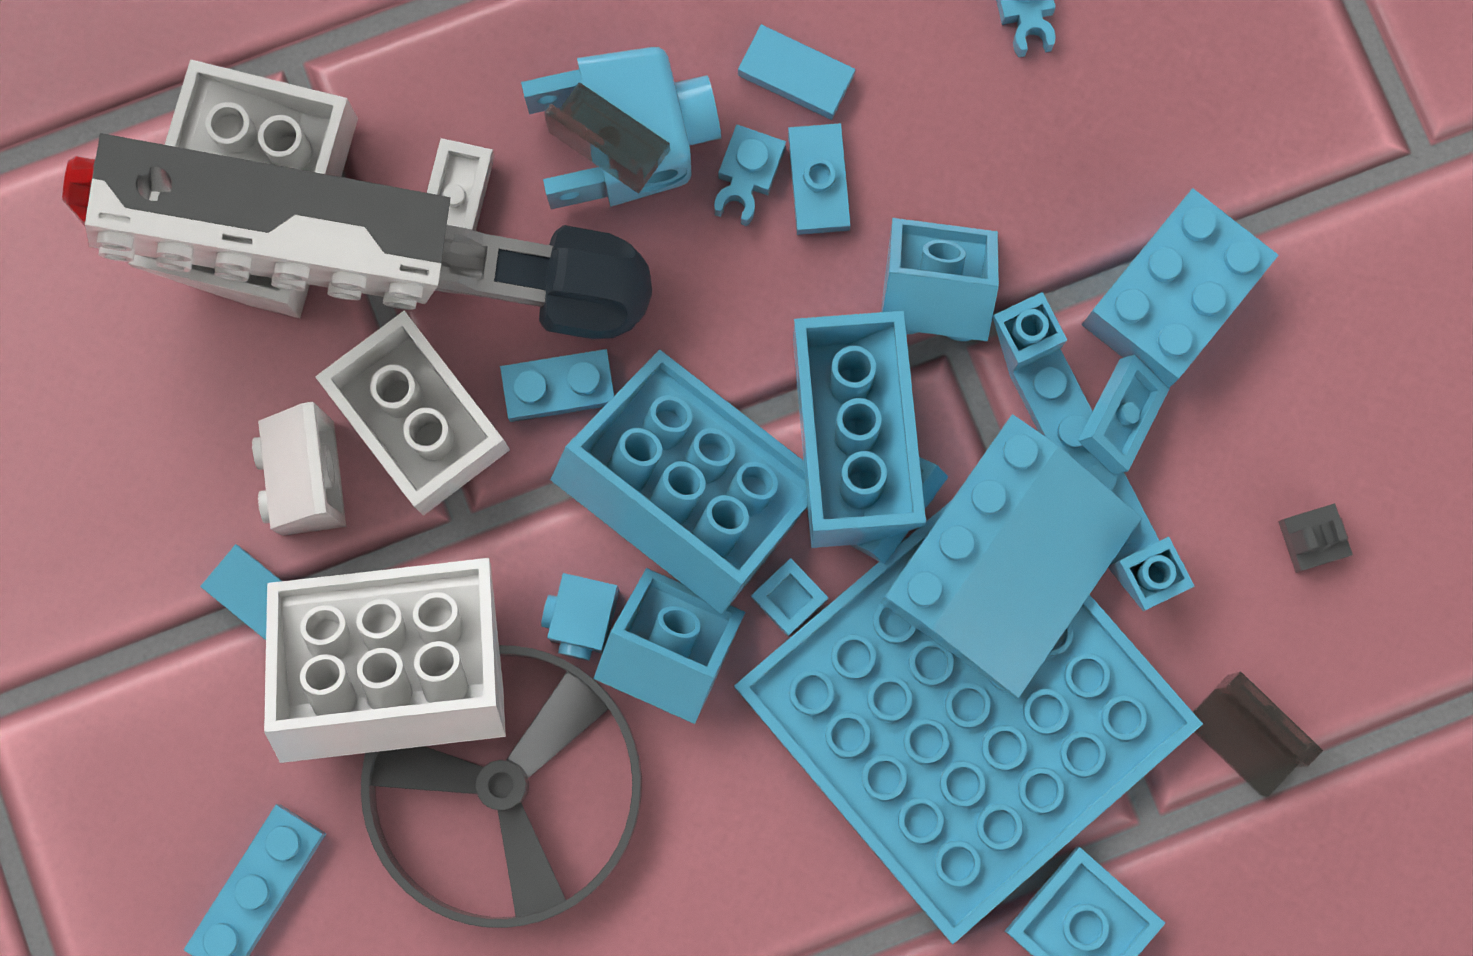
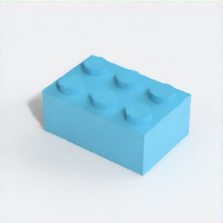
(1180, 288)

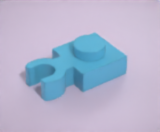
(1029, 21)
(749, 167)

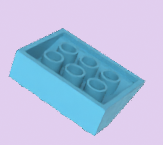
(686, 480)
(1012, 557)

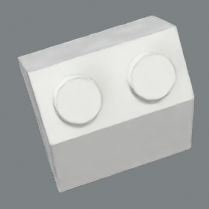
(299, 471)

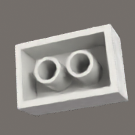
(413, 413)

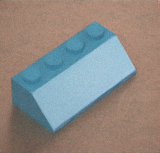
(857, 428)

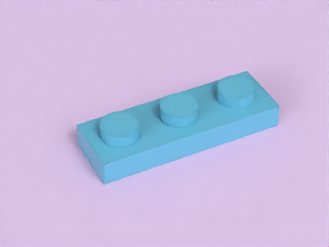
(257, 886)

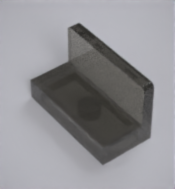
(607, 137)
(1253, 734)

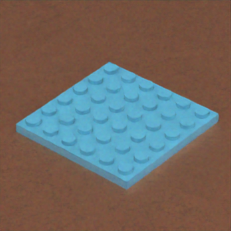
(944, 765)

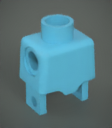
(644, 89)

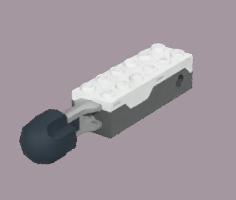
(341, 237)

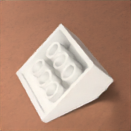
(263, 123)
(382, 661)

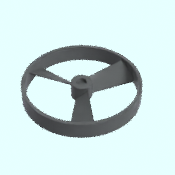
(504, 787)

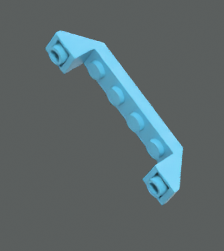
(1059, 409)

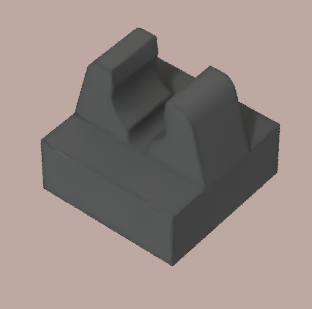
(1315, 537)

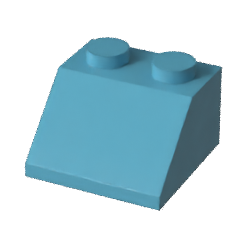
(942, 278)
(668, 646)

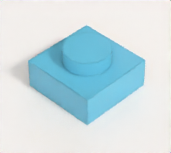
(789, 597)

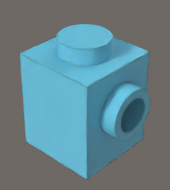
(580, 615)

